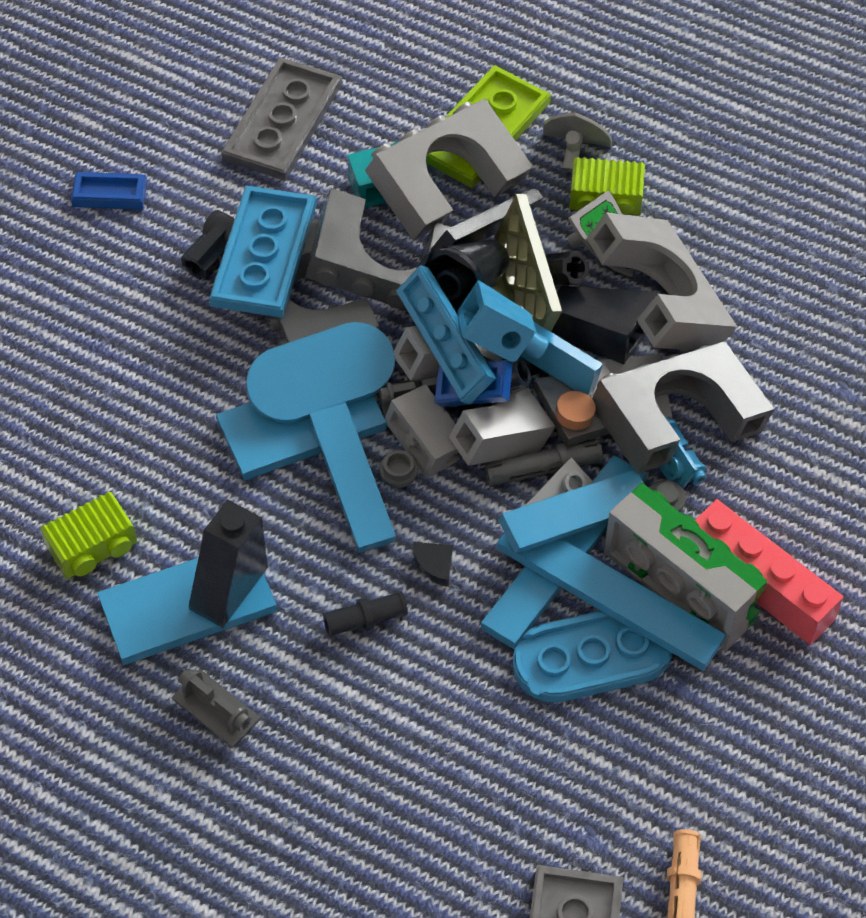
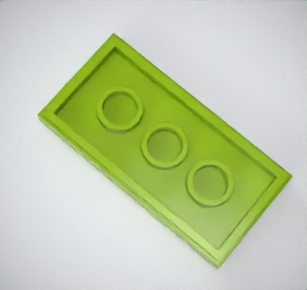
(514, 103)

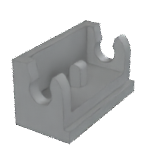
(423, 430)

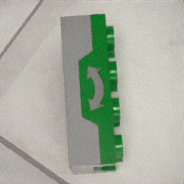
(683, 563)

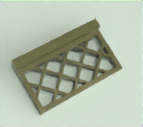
(528, 275)

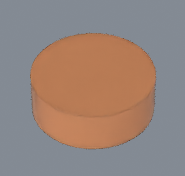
(575, 410)

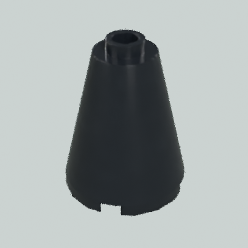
(462, 265)

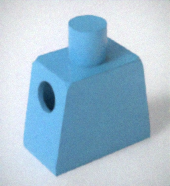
(499, 324)

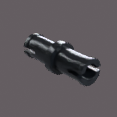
(365, 613)

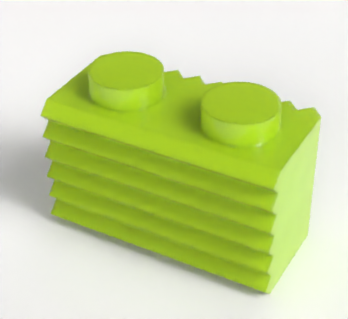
(597, 176)
(89, 536)

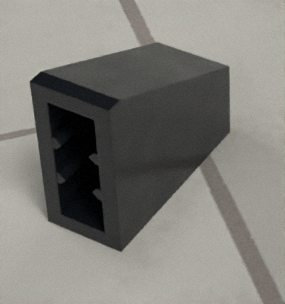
(602, 319)
(228, 563)

